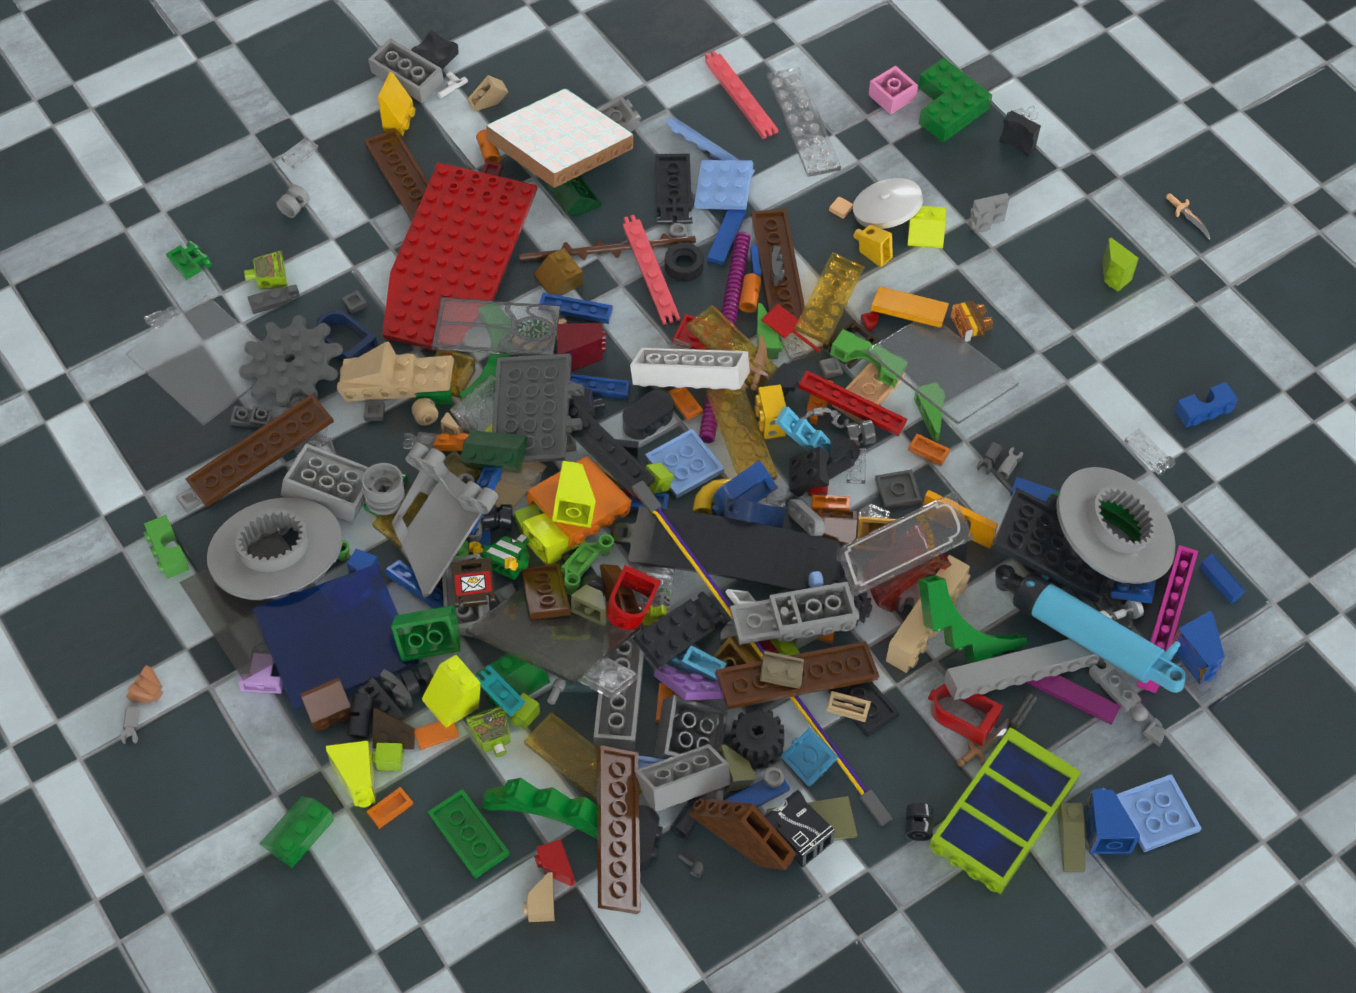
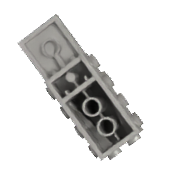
(796, 615)

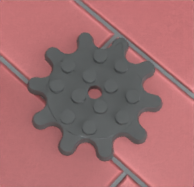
(301, 374)

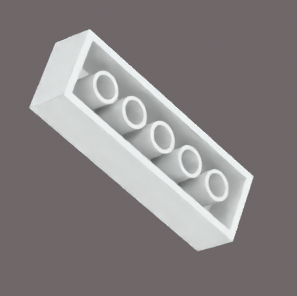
(690, 368)

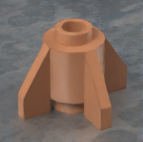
(145, 687)

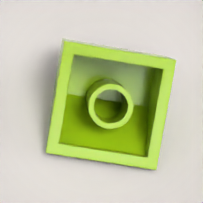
(1118, 265)

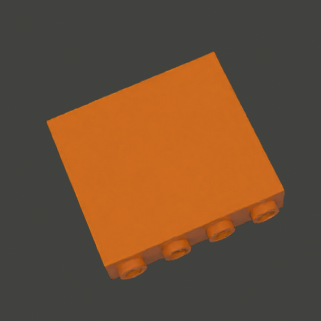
(609, 505)

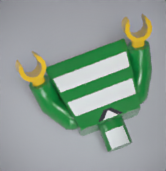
(506, 555)

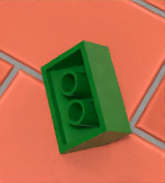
(426, 633)
(518, 674)
(298, 830)

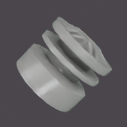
(383, 488)

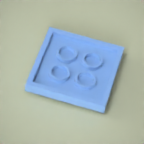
(723, 184)
(688, 461)
(1159, 812)

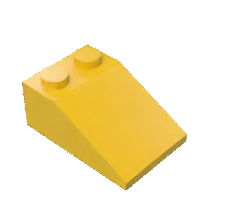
(395, 105)

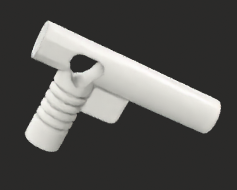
(453, 84)

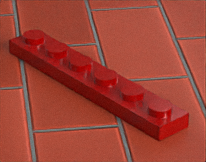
(852, 403)

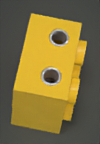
(768, 406)

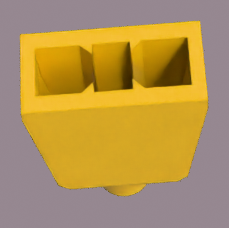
(875, 244)

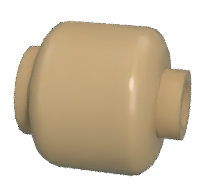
(424, 411)

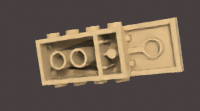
(385, 375)

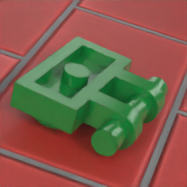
(183, 261)

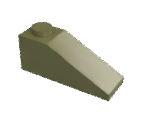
(1072, 836)

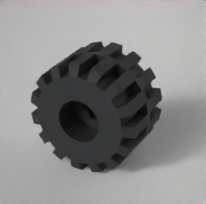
(758, 737)

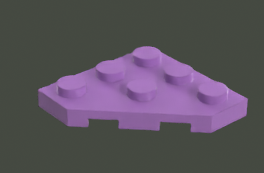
(688, 685)

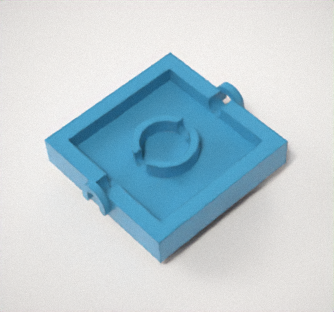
(809, 756)

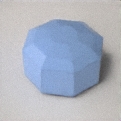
(815, 579)

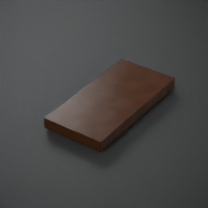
(545, 591)

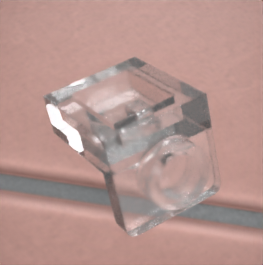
(873, 511)

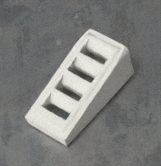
(739, 597)

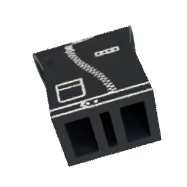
(801, 828)

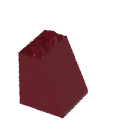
(583, 342)

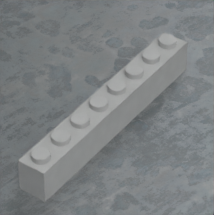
(1017, 668)

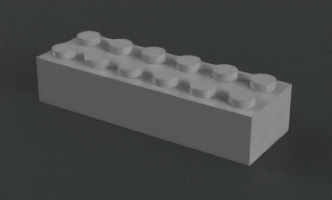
(618, 717)

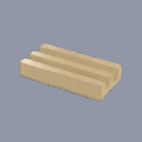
(836, 707)

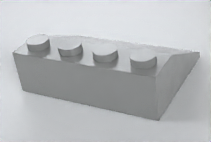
(326, 480)

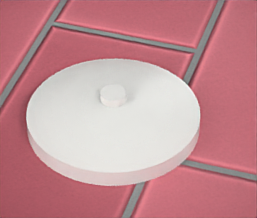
(888, 203)

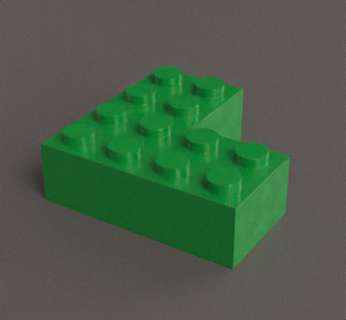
(955, 97)

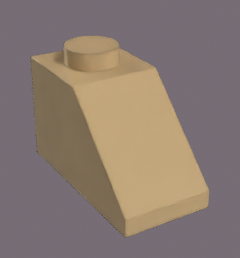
(488, 93)
(541, 901)

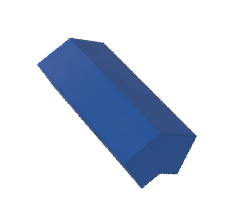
(1222, 578)

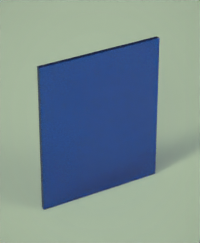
(332, 633)

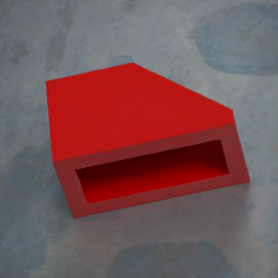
(552, 858)

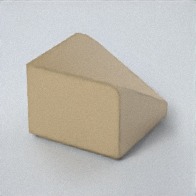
(450, 426)

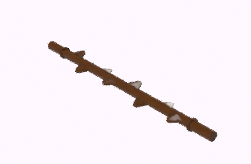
(599, 247)

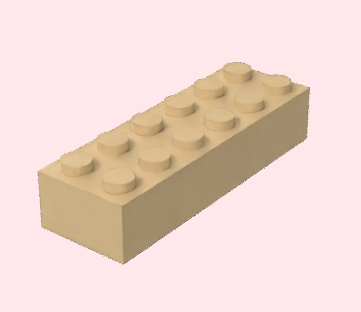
(912, 634)

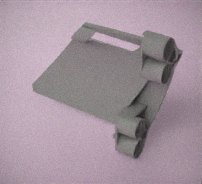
(443, 519)

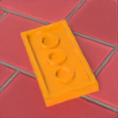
(909, 306)
(981, 527)

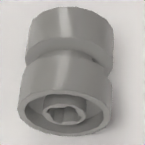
(293, 201)

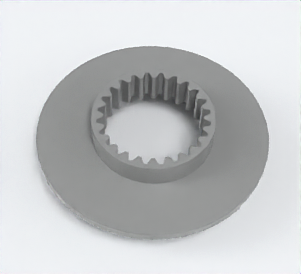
(1096, 545)
(276, 577)

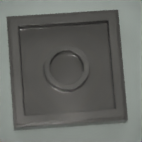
(898, 489)

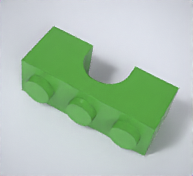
(170, 559)

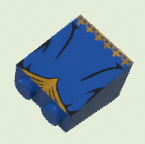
(1200, 647)
(1109, 824)

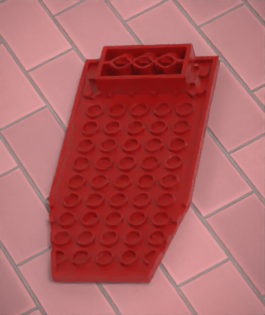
(453, 248)

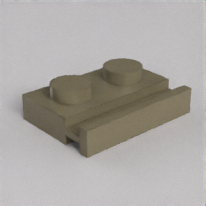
(781, 669)

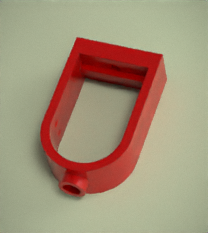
(638, 582)
(965, 729)

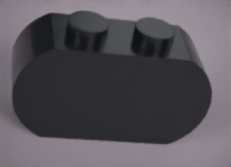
(648, 414)
(649, 833)

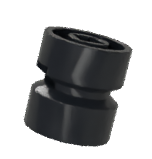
(499, 516)
(417, 678)
(919, 822)

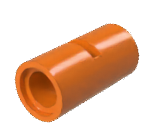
(488, 150)
(750, 293)

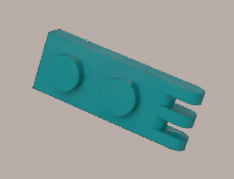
(500, 691)

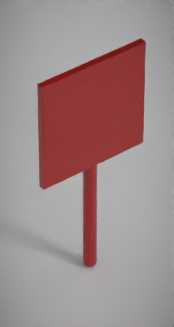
(784, 324)

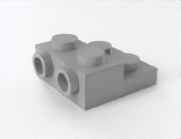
(621, 113)
(988, 211)

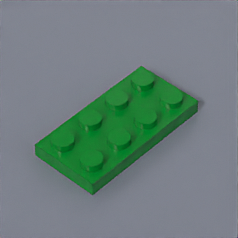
(468, 833)

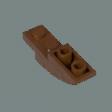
(624, 596)

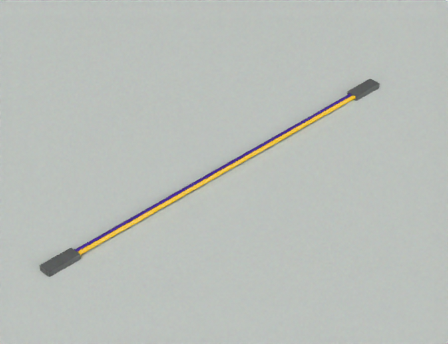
(868, 798)

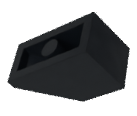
(786, 377)
(842, 456)

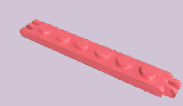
(740, 94)
(650, 270)

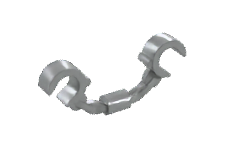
(819, 411)

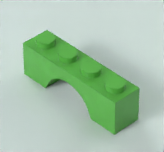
(851, 347)

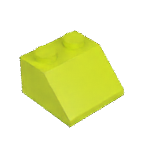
(927, 227)

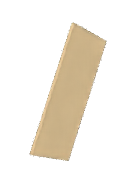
(512, 494)

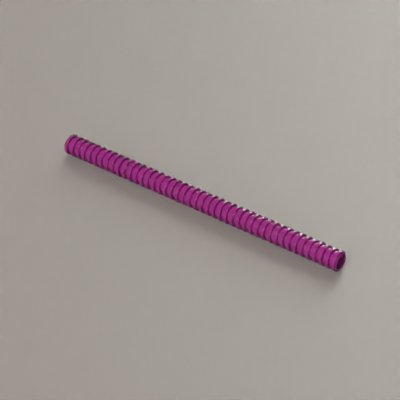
(729, 310)

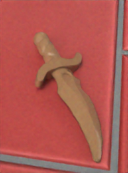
(759, 360)

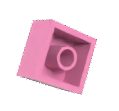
(893, 90)

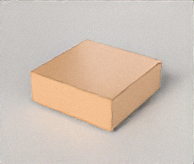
(841, 207)

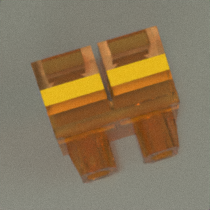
(969, 319)

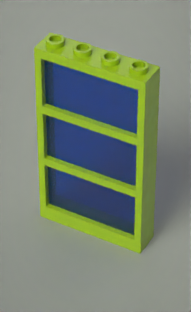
(1004, 810)

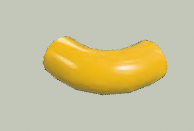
(703, 500)

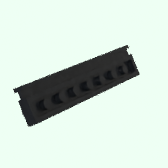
(608, 451)

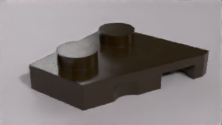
(391, 730)

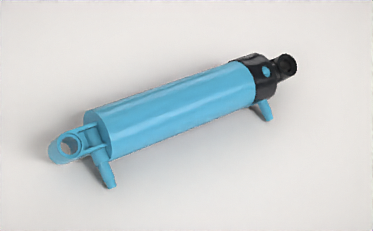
(1091, 628)

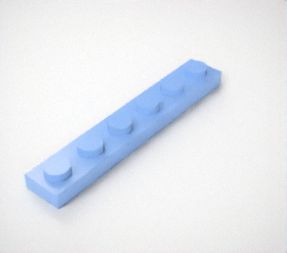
(702, 142)

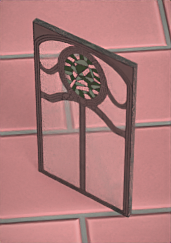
(496, 327)

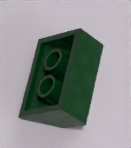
(575, 196)
(494, 450)

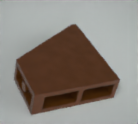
(744, 830)

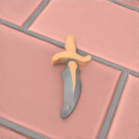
(1182, 207)

